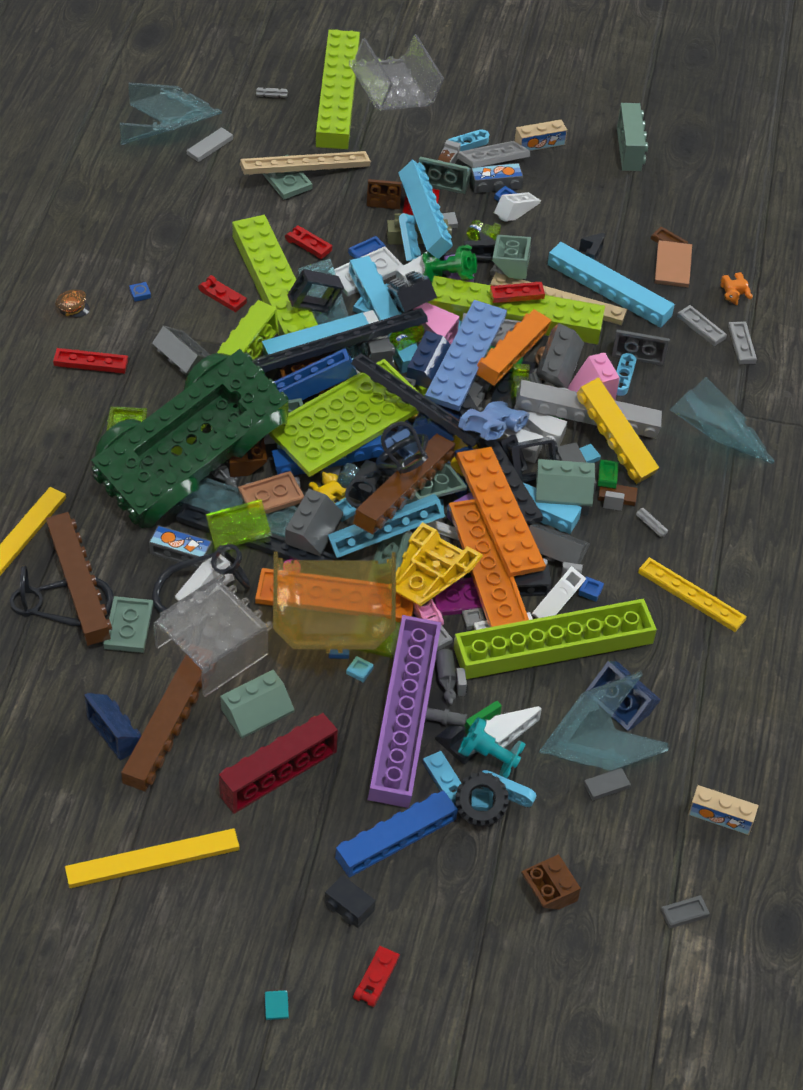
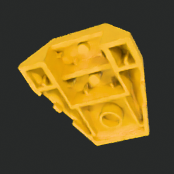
(431, 565)

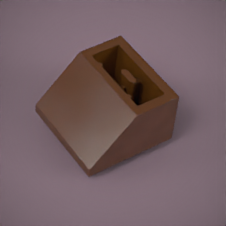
(384, 194)
(250, 462)
(552, 883)

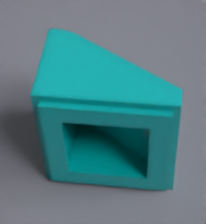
(276, 1005)

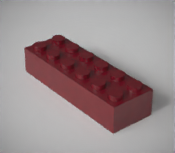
(278, 762)

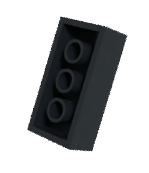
(411, 291)

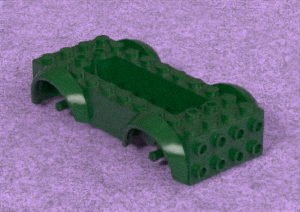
(219, 391)

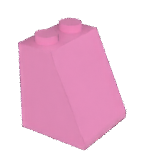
(440, 321)
(595, 367)

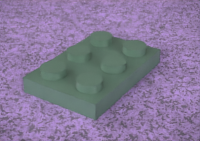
(289, 183)
(130, 624)

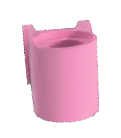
(428, 611)

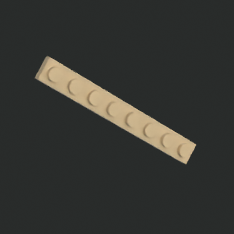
(304, 162)
(611, 313)

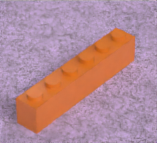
(513, 346)

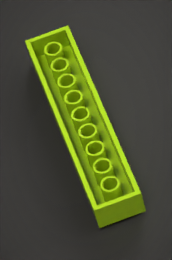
(337, 90)
(270, 272)
(580, 316)
(255, 327)
(554, 638)

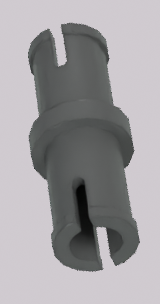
(446, 717)

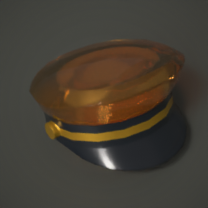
(72, 303)

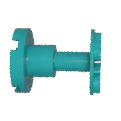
(485, 743)

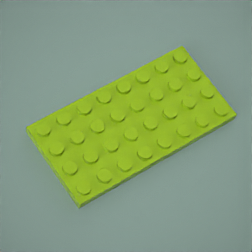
(341, 421)

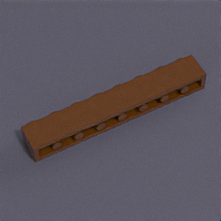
(401, 487)
(78, 579)
(163, 726)

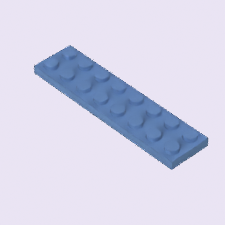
(461, 360)

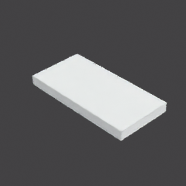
(386, 266)

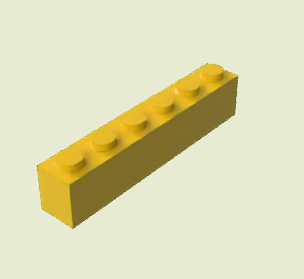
(617, 430)

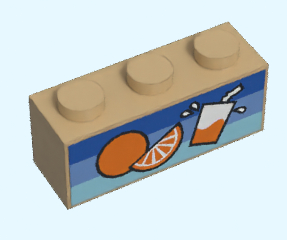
(541, 135)
(723, 810)

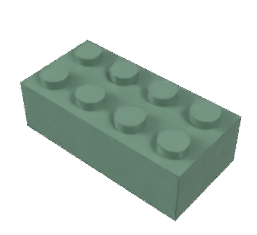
(631, 137)

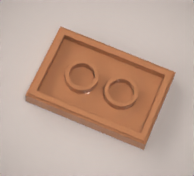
(673, 263)
(276, 492)

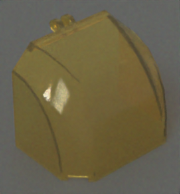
(334, 603)

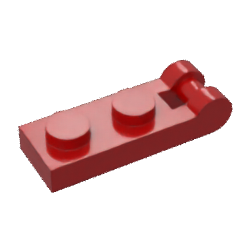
(309, 242)
(222, 294)
(377, 976)

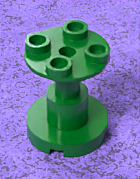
(462, 263)

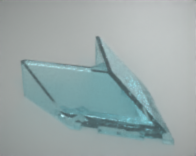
(166, 105)
(719, 419)
(590, 735)

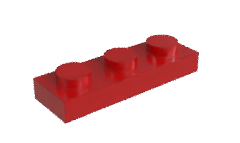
(517, 292)

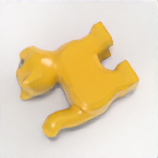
(331, 487)

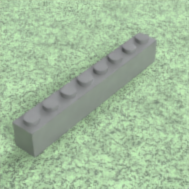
(566, 405)

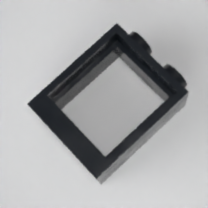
(298, 293)
(514, 456)

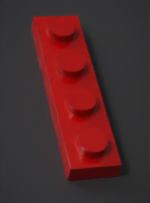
(90, 360)

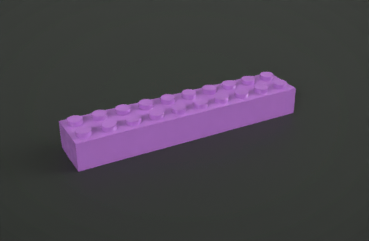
(405, 712)

